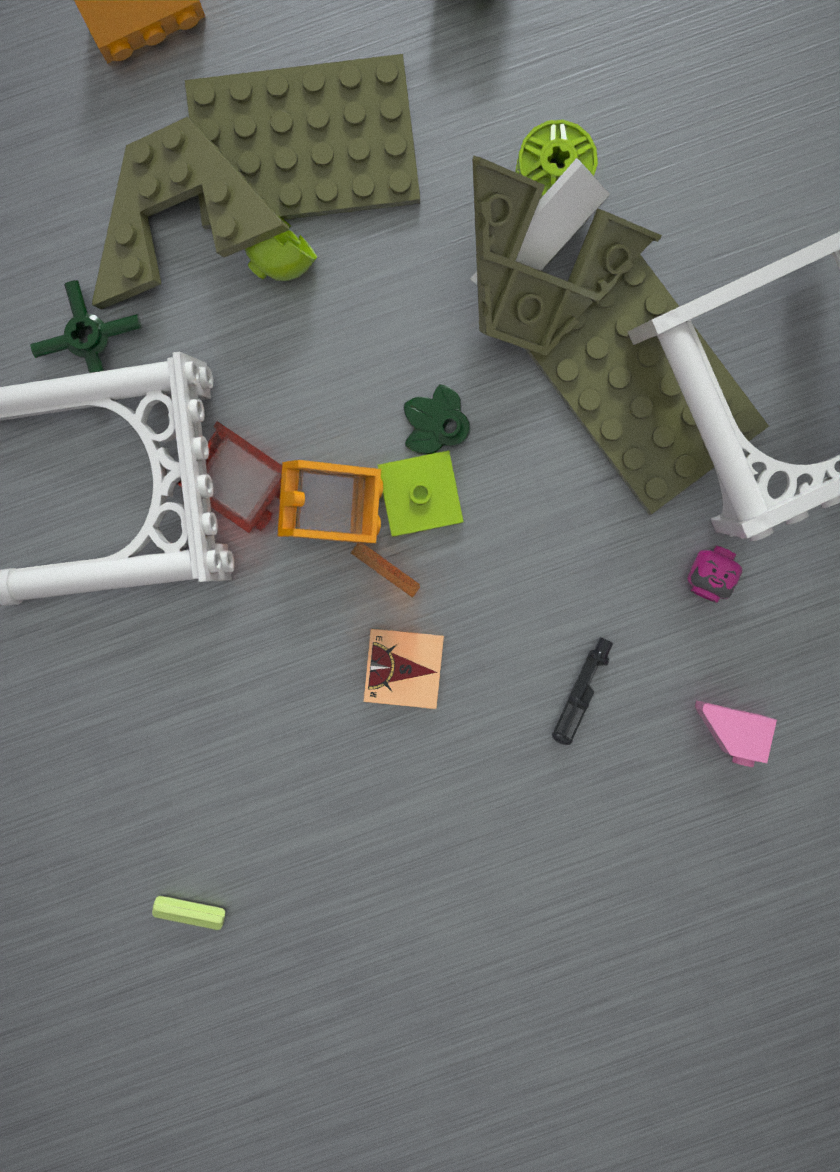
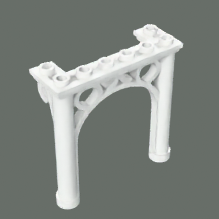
(205, 560)

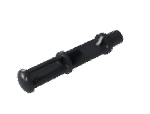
(582, 691)

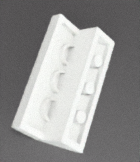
(560, 215)

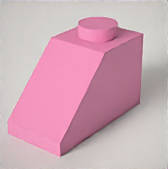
(739, 732)

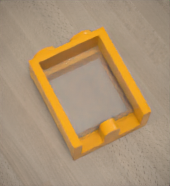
(329, 502)

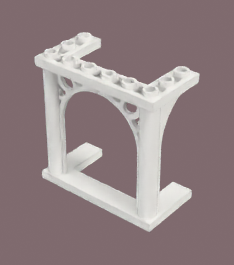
(746, 503)

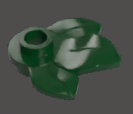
(430, 421)

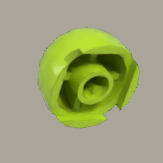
(281, 256)

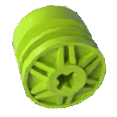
(555, 140)

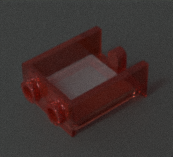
(242, 479)

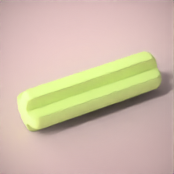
(188, 912)

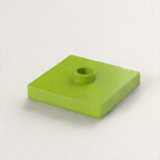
(420, 493)

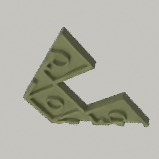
(158, 175)
(526, 303)

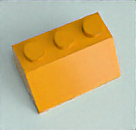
(130, 24)

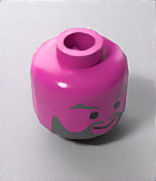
(714, 574)

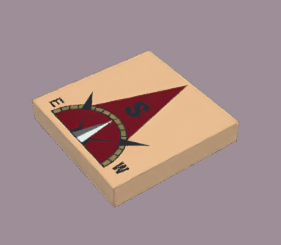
(403, 668)

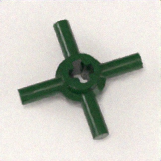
(76, 329)

